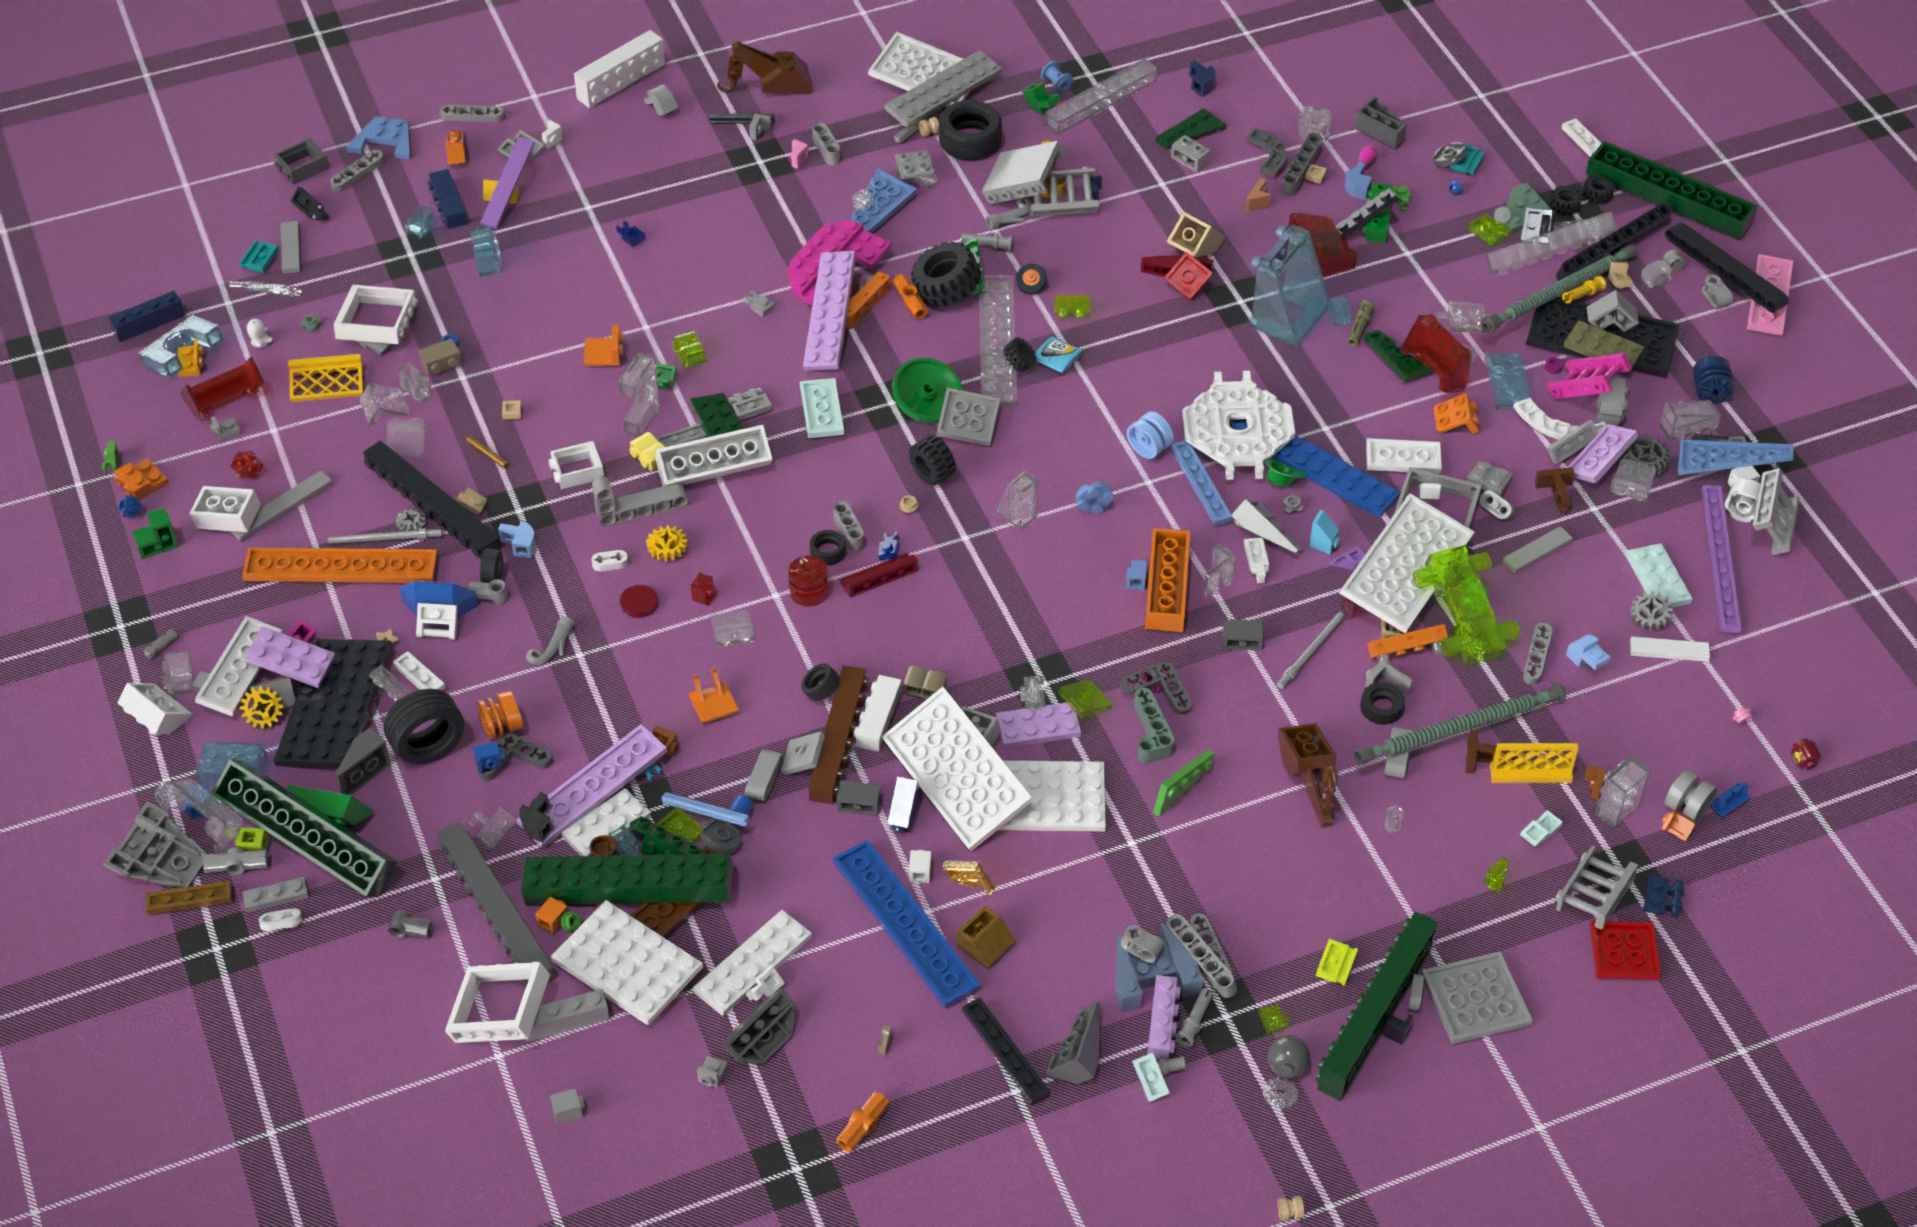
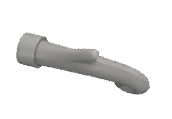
(1024, 204)
(558, 640)

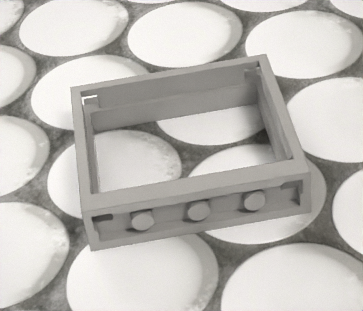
(1448, 485)

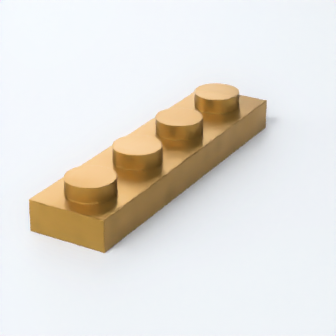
(188, 897)

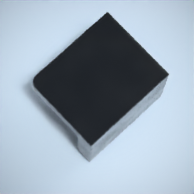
(1397, 1029)

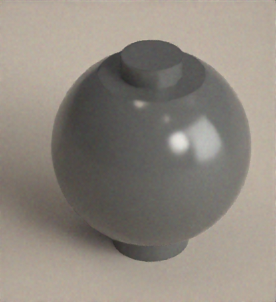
(1288, 1056)

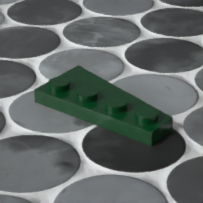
(1193, 127)
(1403, 365)

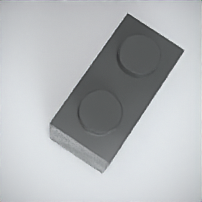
(1242, 635)
(858, 797)

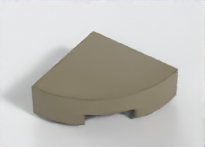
(886, 1033)

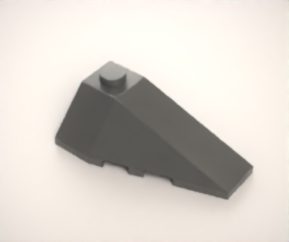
(1080, 1049)

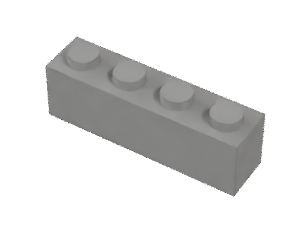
(569, 1014)

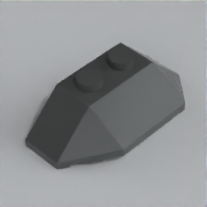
(763, 1030)

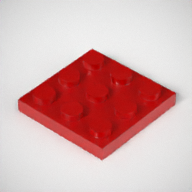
(1625, 950)

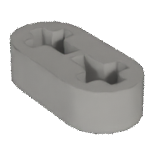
(1416, 992)

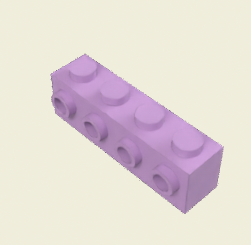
(1162, 1017)

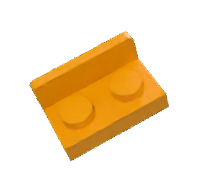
(191, 359)

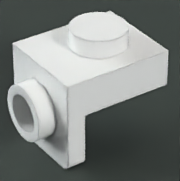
(552, 135)

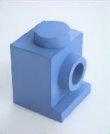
(1136, 575)

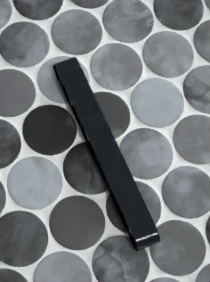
(1618, 239)
(1727, 267)

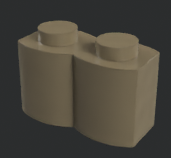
(922, 682)

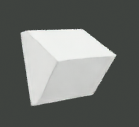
(1430, 491)

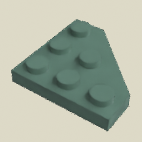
(1521, 198)

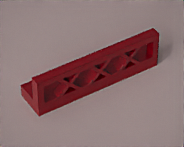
(879, 574)

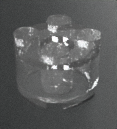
(1314, 121)

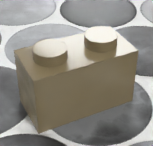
(440, 357)

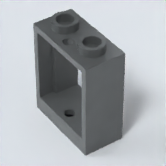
(297, 152)

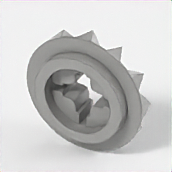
(406, 525)

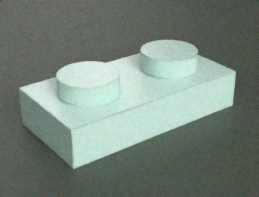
(1150, 1077)

